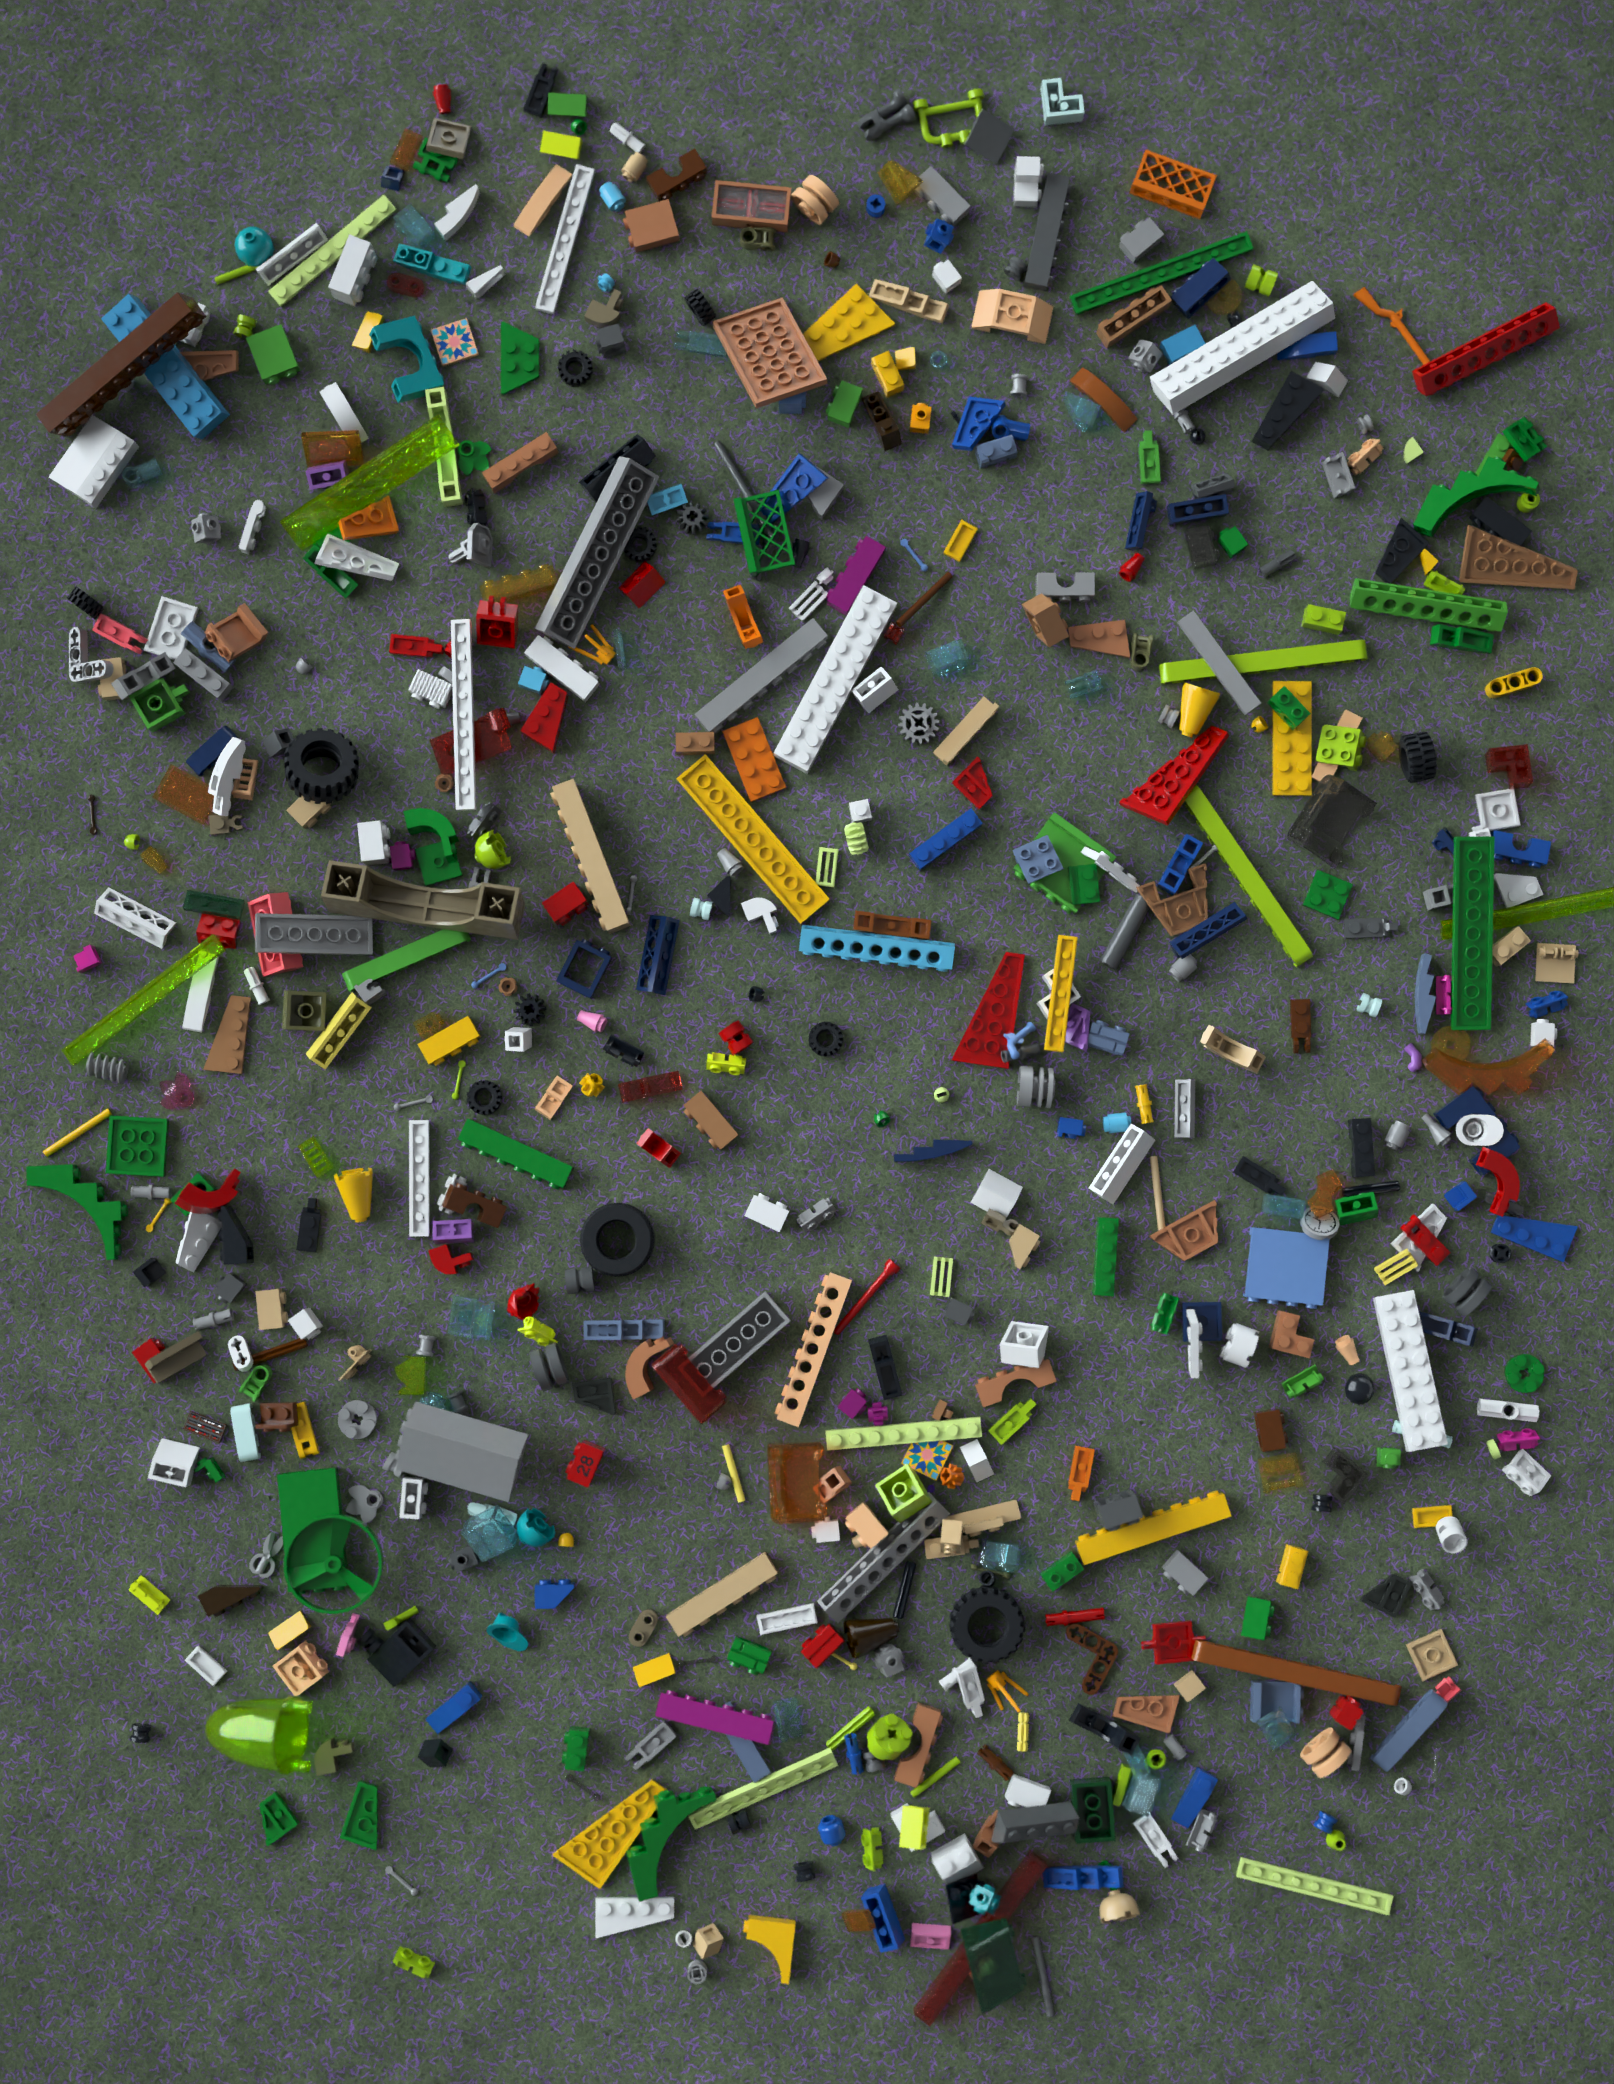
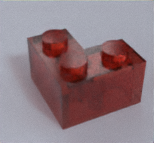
(1514, 761)

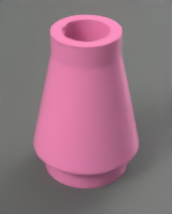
(592, 1020)

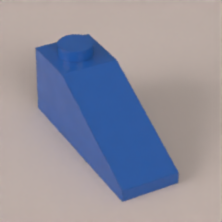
(454, 1707)
(1194, 1797)

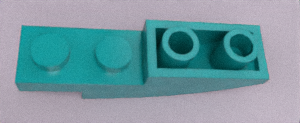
(431, 265)

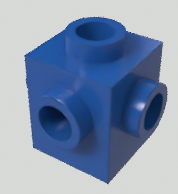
(938, 235)

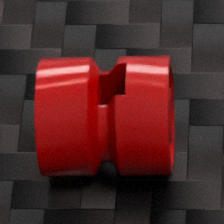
(731, 1032)

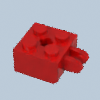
(497, 623)

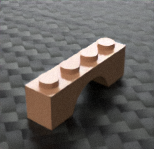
(509, 468)
(991, 1389)
(910, 1769)

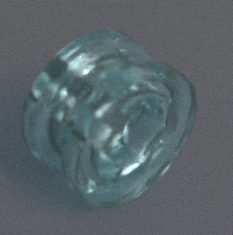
(937, 354)

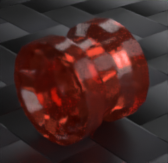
(894, 633)

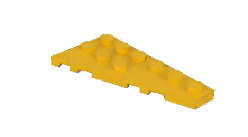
(604, 1843)

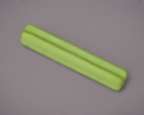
(850, 1728)

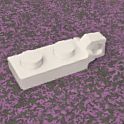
(971, 1688)

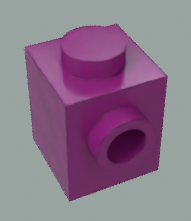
(402, 856)
(853, 1403)

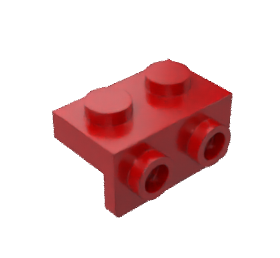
(224, 928)

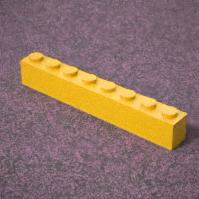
(1153, 1528)

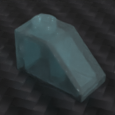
(1081, 411)

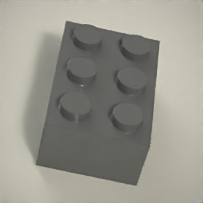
(1118, 1509)

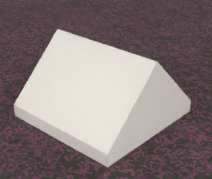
(996, 1193)

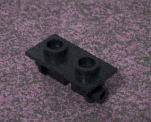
(474, 501)
(629, 1053)

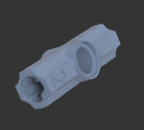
(198, 638)

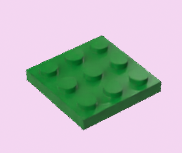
(137, 1146)

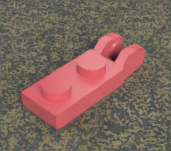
(118, 633)

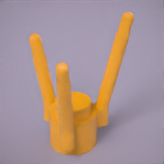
(604, 653)
(997, 1682)

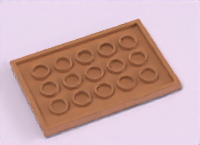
(769, 352)

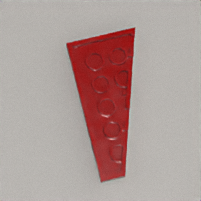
(1174, 781)
(994, 1016)

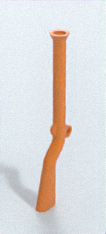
(1365, 297)

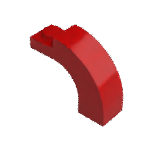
(1506, 1178)
(205, 1202)

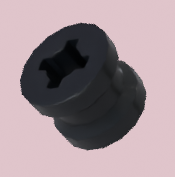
(1500, 1250)
(1322, 1503)
(140, 1733)
(804, 1871)

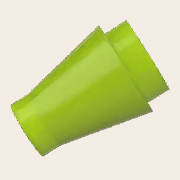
(1156, 1763)
(1332, 1839)

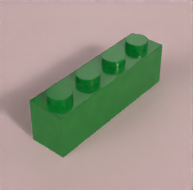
(1105, 1256)

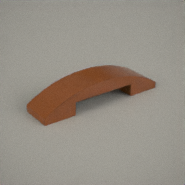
(1104, 396)
(892, 925)

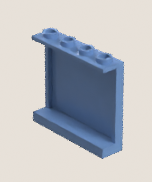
(1286, 1267)

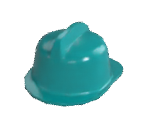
(506, 1632)

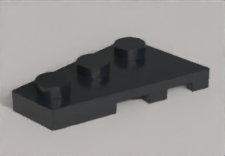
(1400, 552)

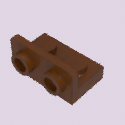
(278, 1416)

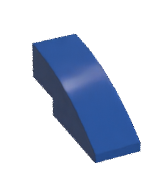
(1311, 346)

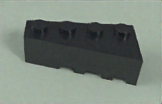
(1291, 402)

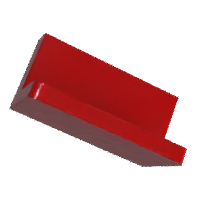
(642, 584)

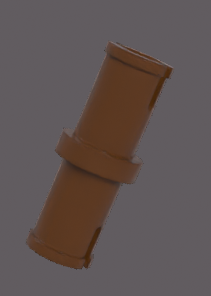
(995, 1762)

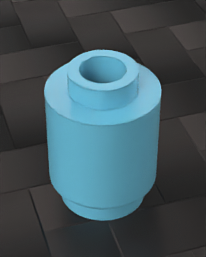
(612, 196)
(1116, 1122)

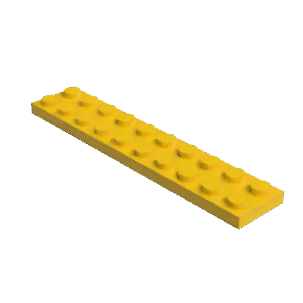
(753, 839)

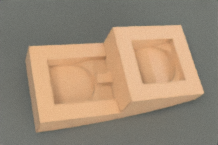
(553, 1097)

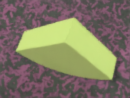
(1412, 450)

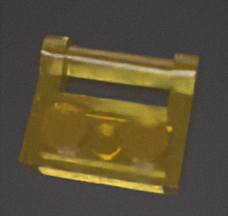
(1276, 1466)

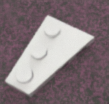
(1115, 870)
(1434, 1221)
(1195, 1346)

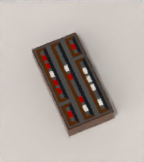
(205, 1427)

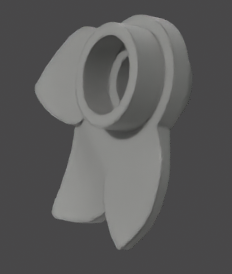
(361, 1503)

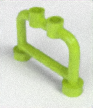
(947, 139)

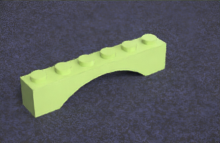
(447, 465)

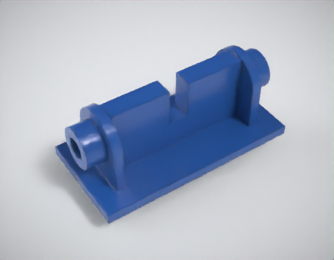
(1555, 1001)

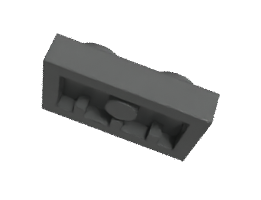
(1213, 486)

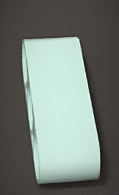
(244, 1432)

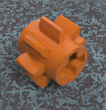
(952, 1476)

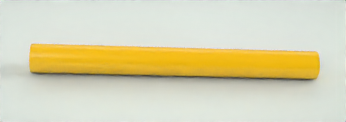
(78, 1132)

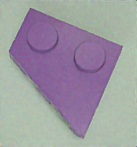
(1078, 1027)

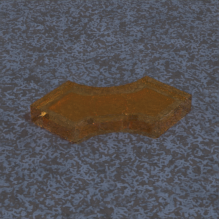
(1327, 1185)

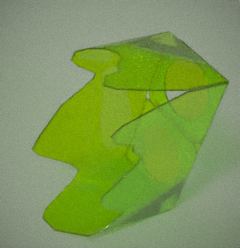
(413, 1375)

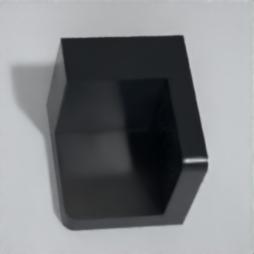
(149, 1272)
(435, 1753)

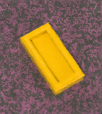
(960, 541)
(1430, 1515)

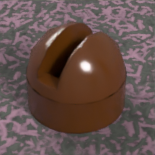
(834, 260)

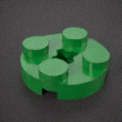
(1529, 1383)

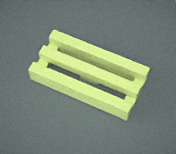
(825, 883)
(943, 1260)

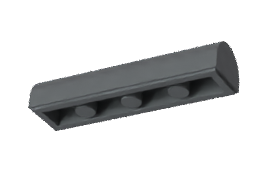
(1125, 932)

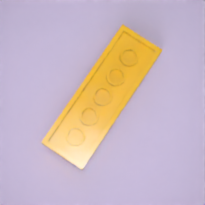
(1292, 747)

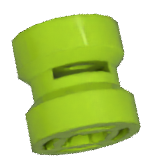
(244, 326)

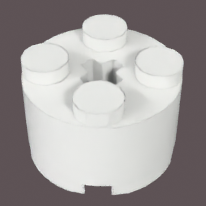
(1240, 1344)

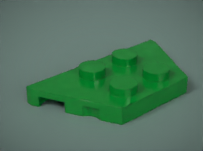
(518, 358)

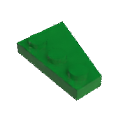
(362, 1817)

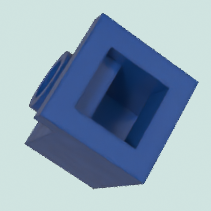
(1070, 1127)

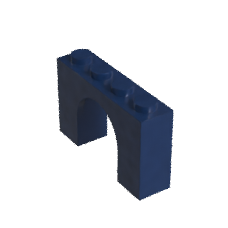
(1472, 1102)

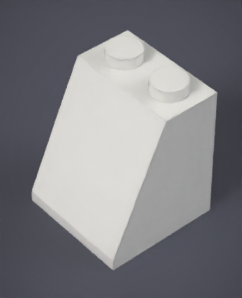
(956, 1860)

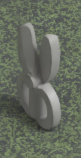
(269, 1551)

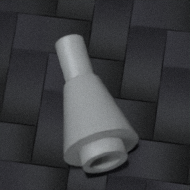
(1439, 1133)

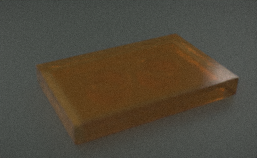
(332, 447)
(185, 794)

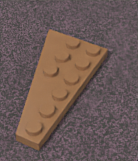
(1501, 562)

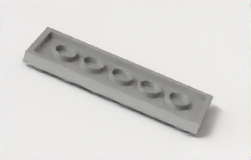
(313, 934)

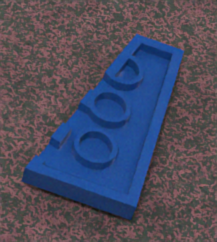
(794, 485)
(1540, 1236)

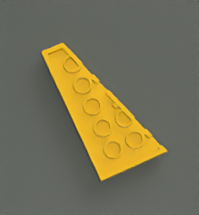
(846, 324)

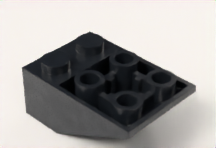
(236, 1242)
(401, 1652)

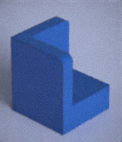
(1460, 1196)

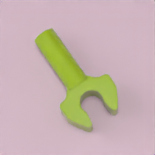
(400, 1618)

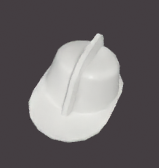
(1479, 1130)

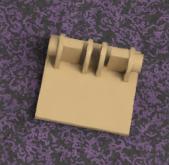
(1555, 963)
(360, 1357)

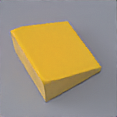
(905, 358)
(1428, 561)

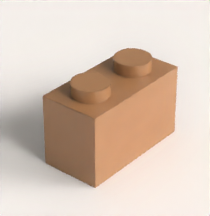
(695, 743)

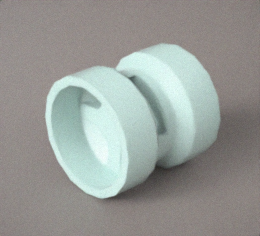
(701, 908)
(1369, 1005)

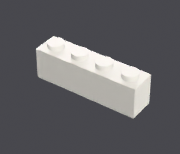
(562, 668)
(1122, 1164)

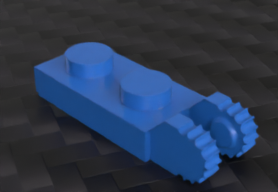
(730, 532)

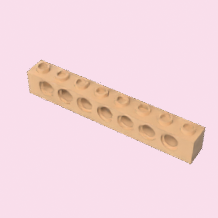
(794, 1416)

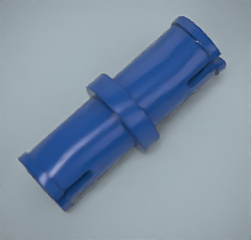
(854, 1754)

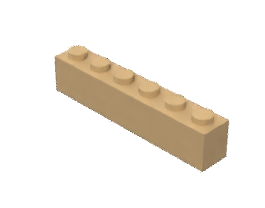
(722, 1594)

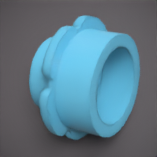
(605, 282)

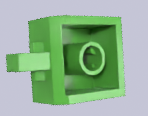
(170, 706)

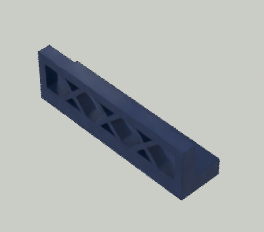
(1207, 930)
(661, 954)

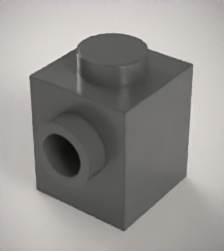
(278, 742)
(229, 1288)
(463, 1558)

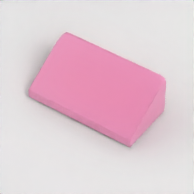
(930, 1936)

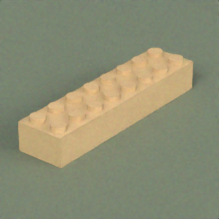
(592, 860)

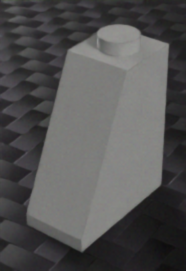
(825, 495)

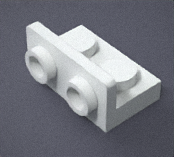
(1526, 1473)

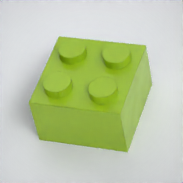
(903, 1493)

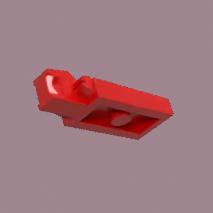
(414, 646)

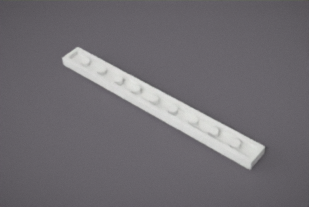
(463, 715)

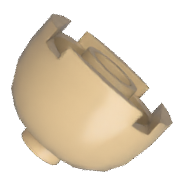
(1118, 1907)

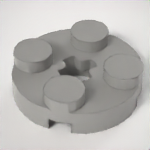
(351, 1429)

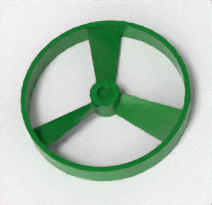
(334, 1563)

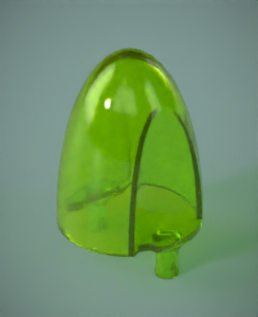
(263, 1733)

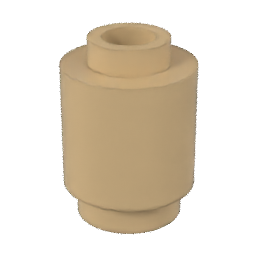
(634, 167)

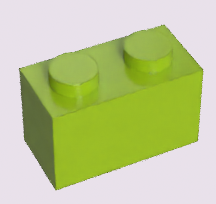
(1323, 619)

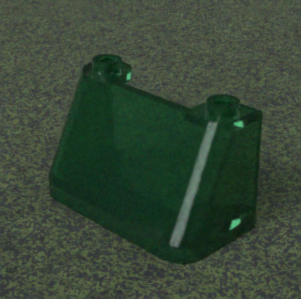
(993, 1963)

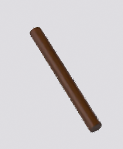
(924, 599)

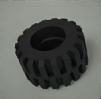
(1417, 757)

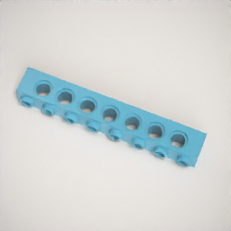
(868, 940)

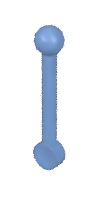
(904, 542)
(475, 984)

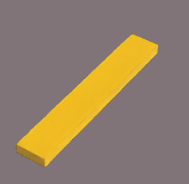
(1060, 993)

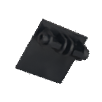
(959, 1898)

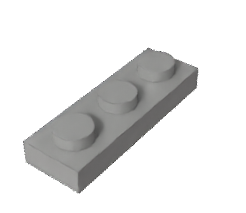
(1184, 1109)

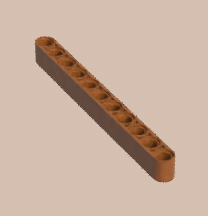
(1296, 1672)

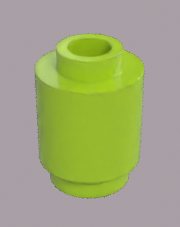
(1524, 505)

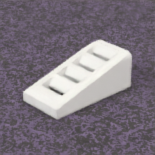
(484, 282)

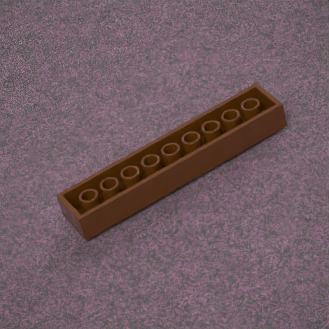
(121, 365)

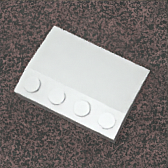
(94, 461)

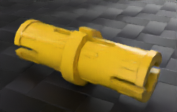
(1144, 1104)

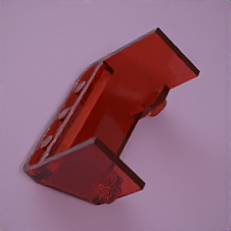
(689, 1383)

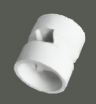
(1451, 1534)

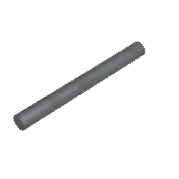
(1042, 1976)

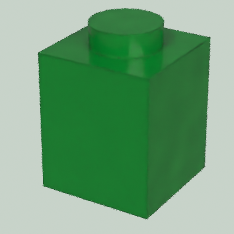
(1232, 541)

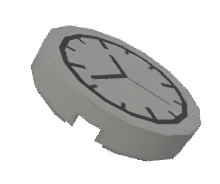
(1319, 1228)

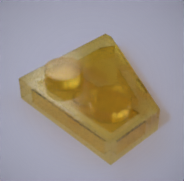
(898, 180)

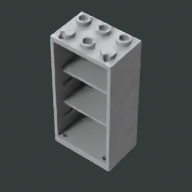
(460, 1451)

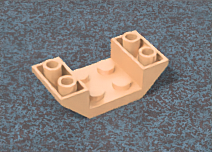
(1013, 313)

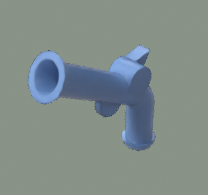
(1013, 1039)

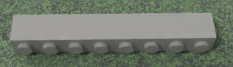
(761, 676)

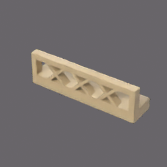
(965, 730)

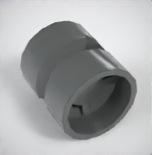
(579, 1280)

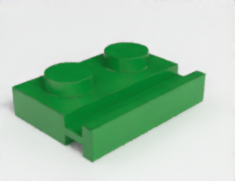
(1083, 884)

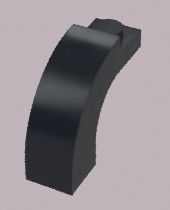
(1105, 1728)

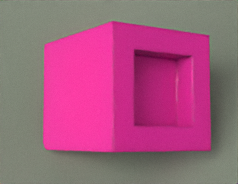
(87, 959)

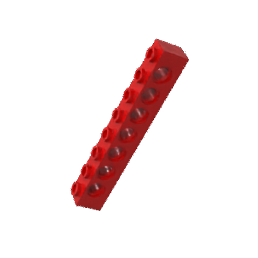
(1543, 316)

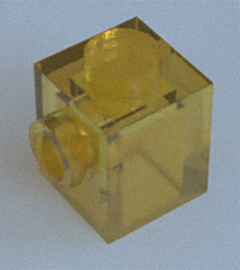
(1381, 745)

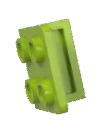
(1341, 746)

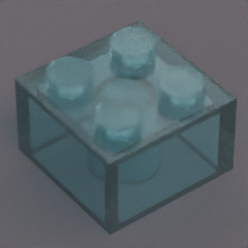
(489, 1533)

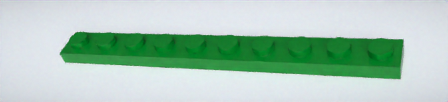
(1160, 273)

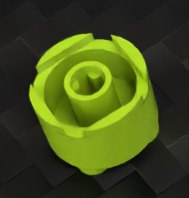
(889, 1737)

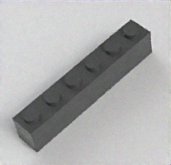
(1046, 232)

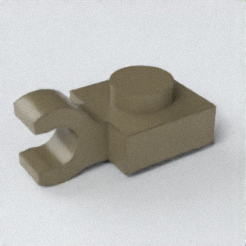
(997, 1222)

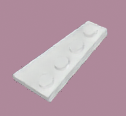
(352, 558)

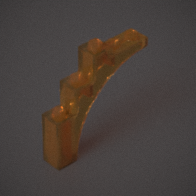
(1488, 1076)

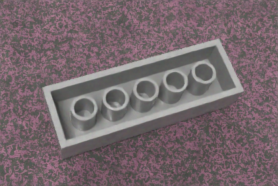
(739, 1339)

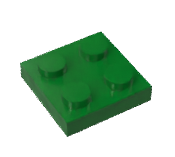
(1327, 894)

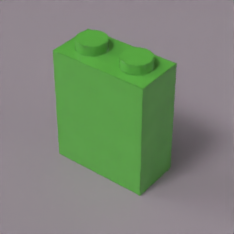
(273, 355)

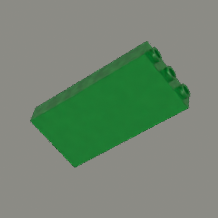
(301, 1499)

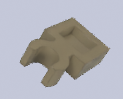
(222, 824)

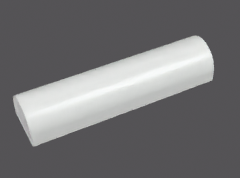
(292, 254)

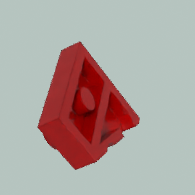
(974, 784)

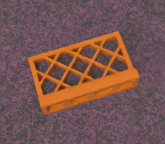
(1171, 199)

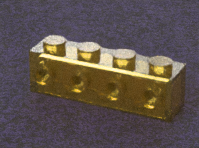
(520, 585)

